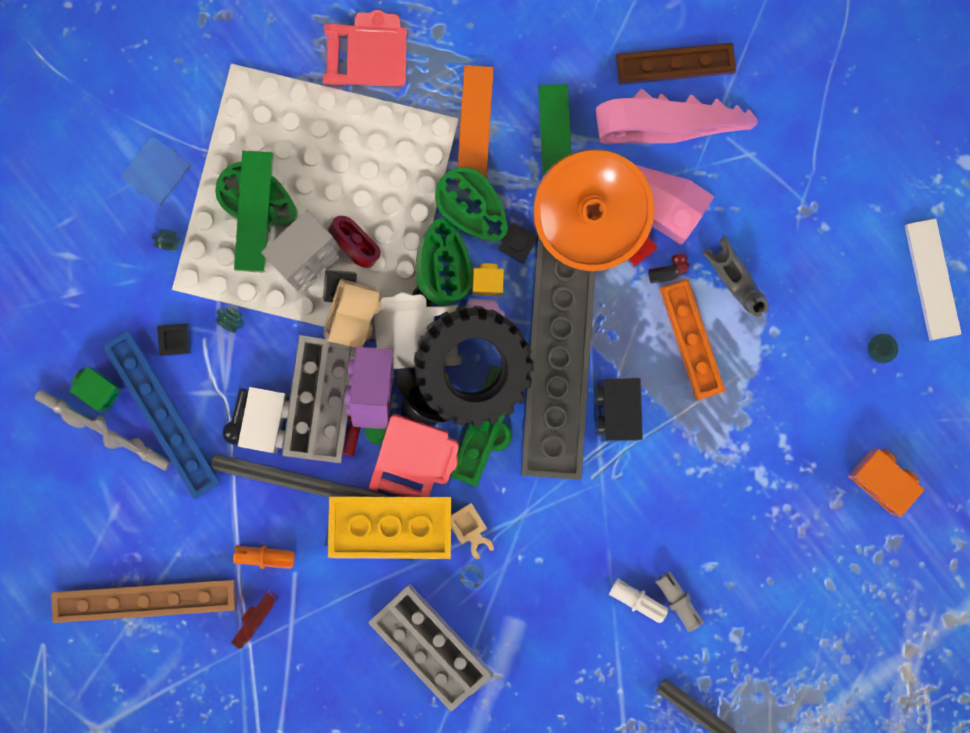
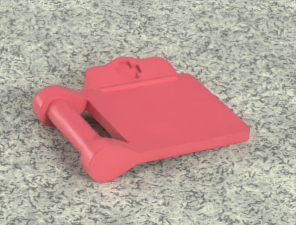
(374, 51)
(416, 454)

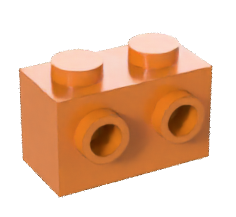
(887, 481)

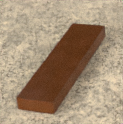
(675, 63)

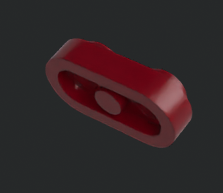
(354, 241)

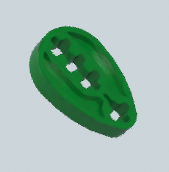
(480, 189)
(279, 197)
(428, 267)

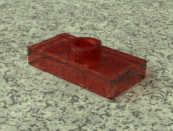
(253, 619)

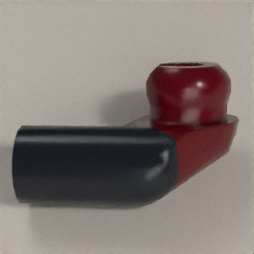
(670, 272)

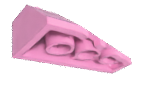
(676, 203)

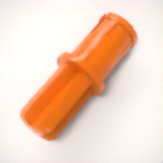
(264, 557)

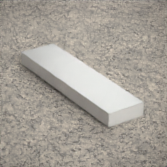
(932, 279)

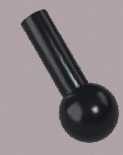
(232, 429)

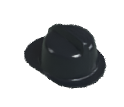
(414, 404)

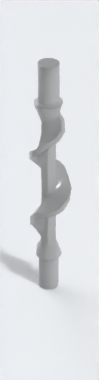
(110, 439)

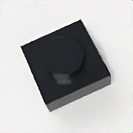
(518, 243)
(331, 282)
(174, 339)

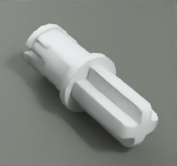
(638, 601)

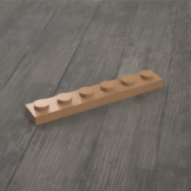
(143, 601)

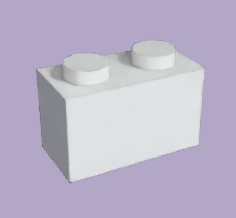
(264, 420)

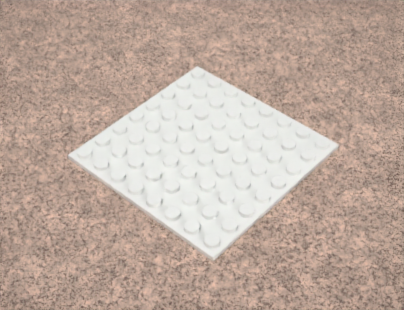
(334, 159)

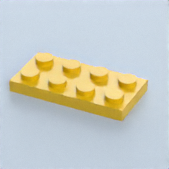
(389, 527)

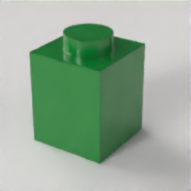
(95, 389)

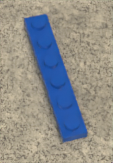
(161, 414)

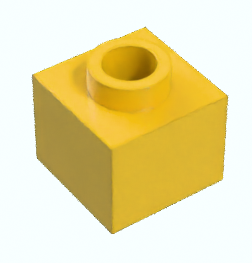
(488, 280)

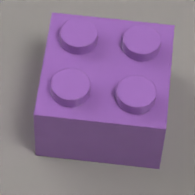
(370, 387)

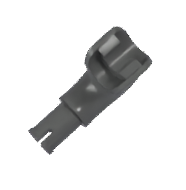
(737, 278)

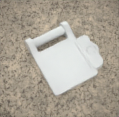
(402, 323)

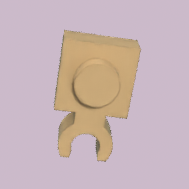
(468, 526)

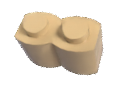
(351, 314)

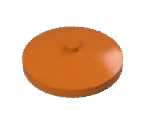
(593, 209)

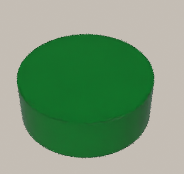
(503, 439)

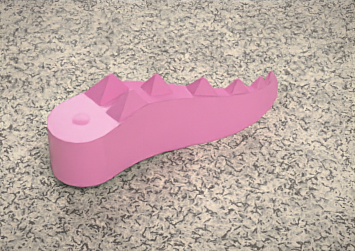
(666, 121)

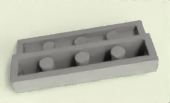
(317, 401)
(430, 647)

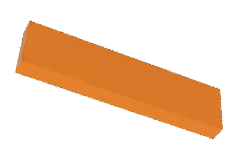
(475, 118)
(691, 339)

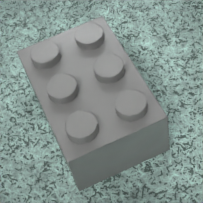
(303, 251)

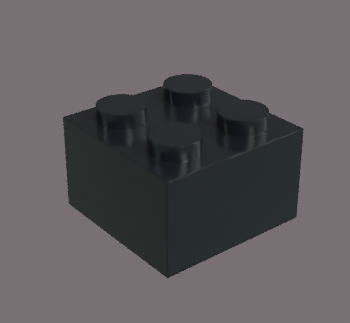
(619, 410)

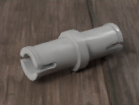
(679, 601)

